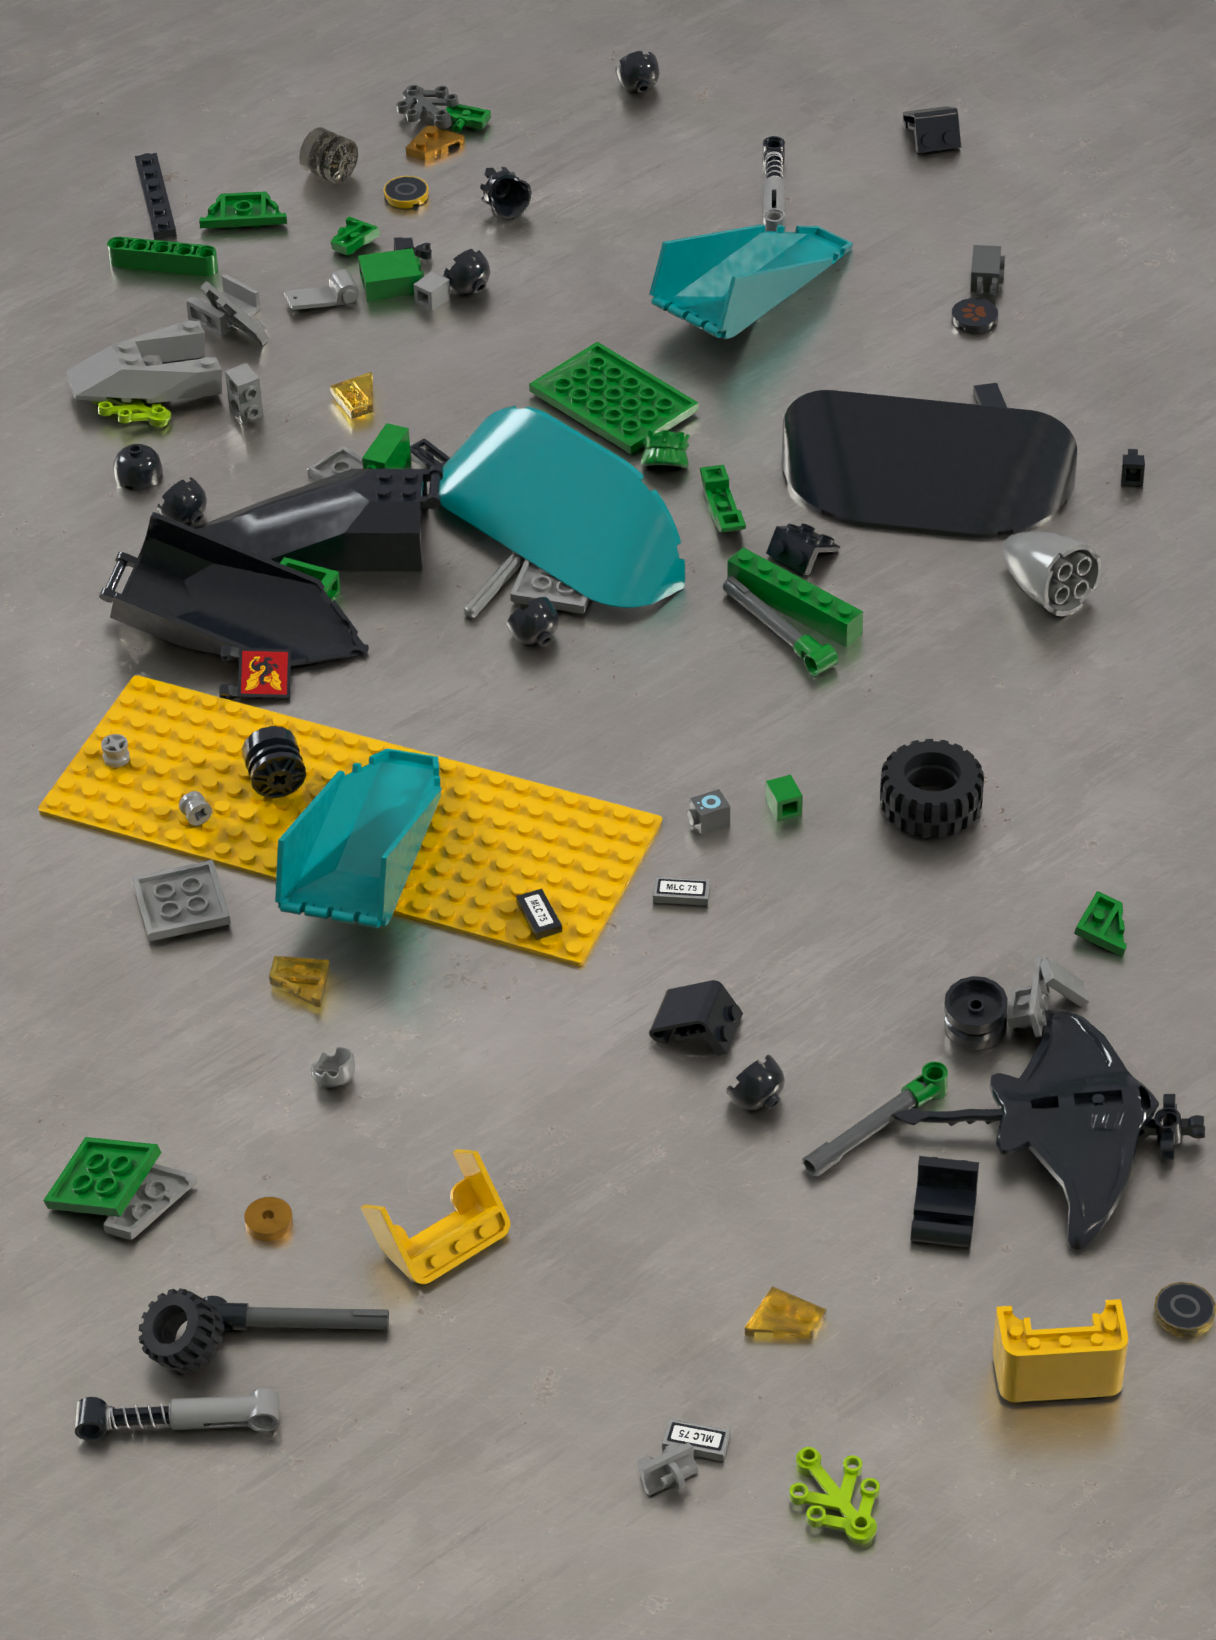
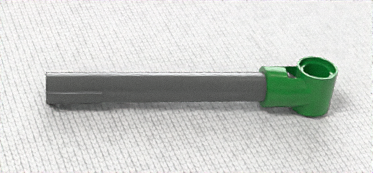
(815, 656)
(928, 1086)

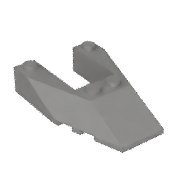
(137, 368)

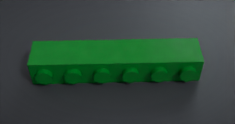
(797, 597)

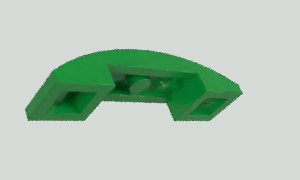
(720, 499)

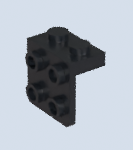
(799, 546)

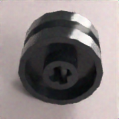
(976, 1013)

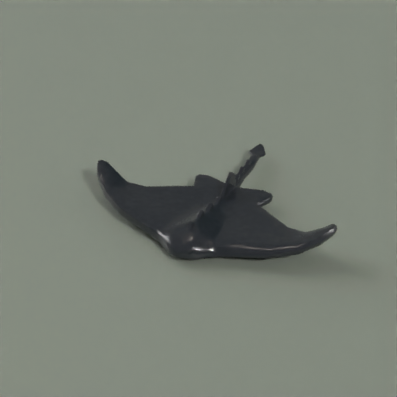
(1074, 1113)

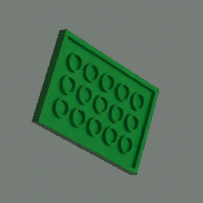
(613, 396)

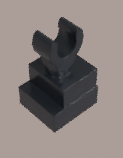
(422, 251)
(1133, 468)

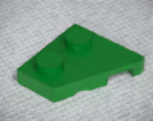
(354, 236)
(1103, 924)

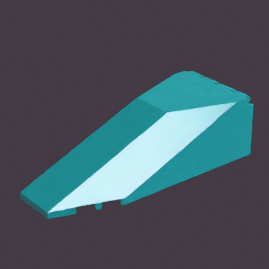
(739, 273)
(359, 840)

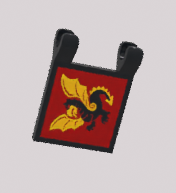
(261, 673)

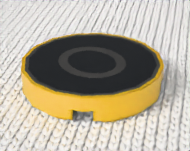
(406, 191)

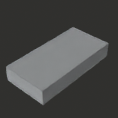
(1064, 982)

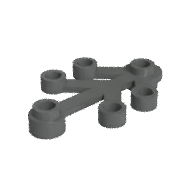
(416, 95)

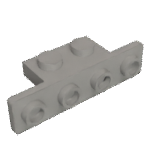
(1029, 1003)

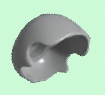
(335, 1069)

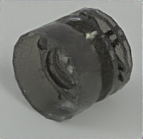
(328, 155)

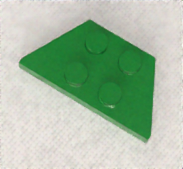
(243, 210)

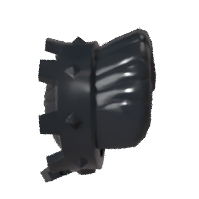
(506, 193)

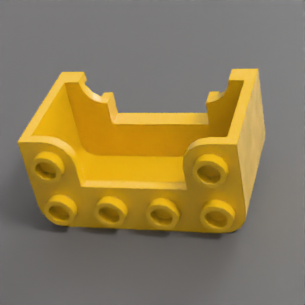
(1060, 1360)

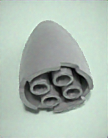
(1053, 569)

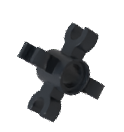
(1170, 1127)

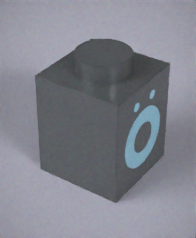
(709, 812)

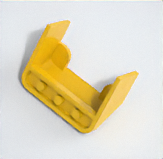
(472, 1227)

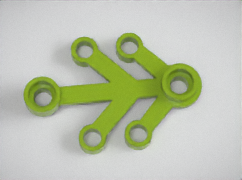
(157, 415)
(836, 1498)

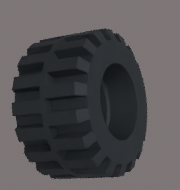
(164, 1321)

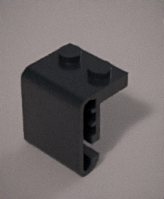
(934, 128)
(696, 1012)
(945, 1201)

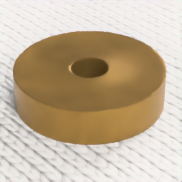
(271, 1229)

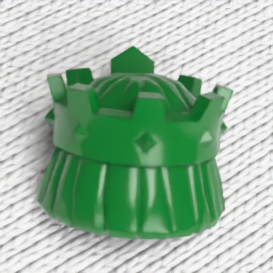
(665, 449)

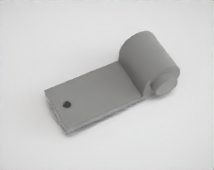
(341, 291)

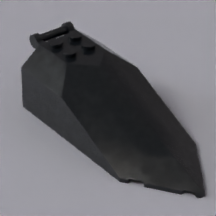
(340, 522)
(219, 594)

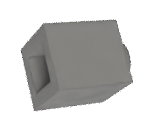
(432, 291)

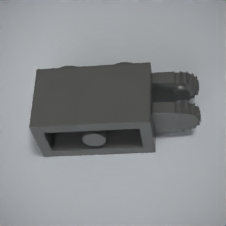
(987, 269)

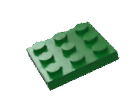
(102, 1176)

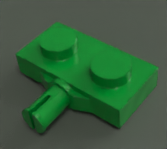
(468, 116)

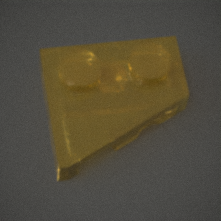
(355, 395)
(301, 977)
(786, 1316)

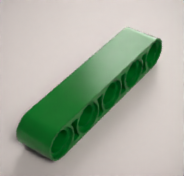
(162, 256)

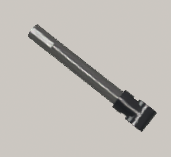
(241, 1316)

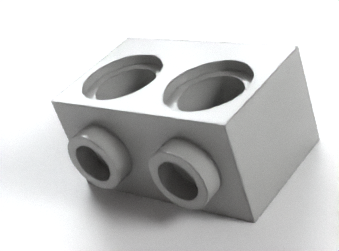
(244, 393)

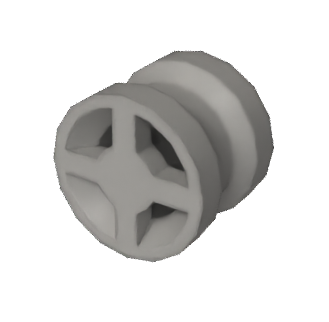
(115, 750)
(195, 808)

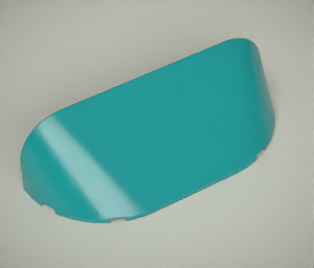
(565, 507)

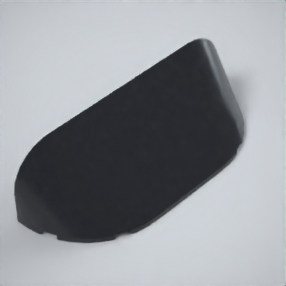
(927, 463)

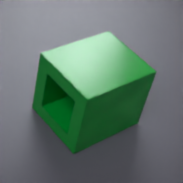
(784, 797)

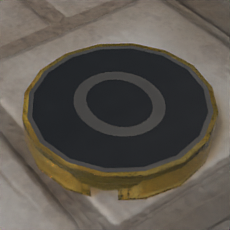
(1184, 1309)

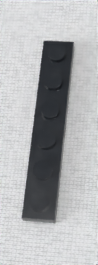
(155, 196)

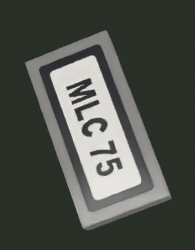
(681, 891)
(706, 1440)

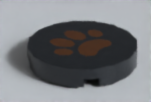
(974, 315)

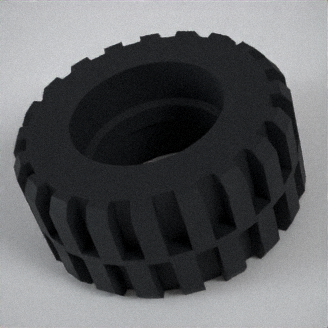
(928, 811)

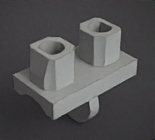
(668, 1468)

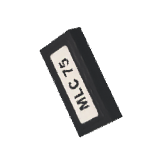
(539, 914)

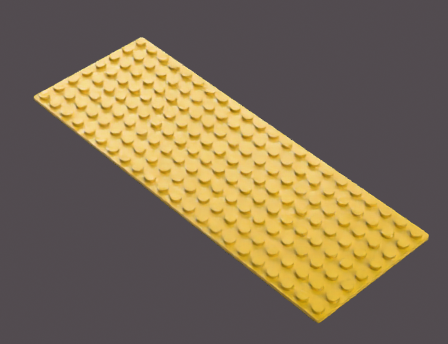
(482, 848)

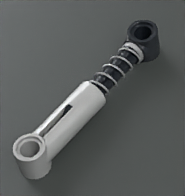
(773, 185)
(256, 1411)

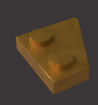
(432, 142)

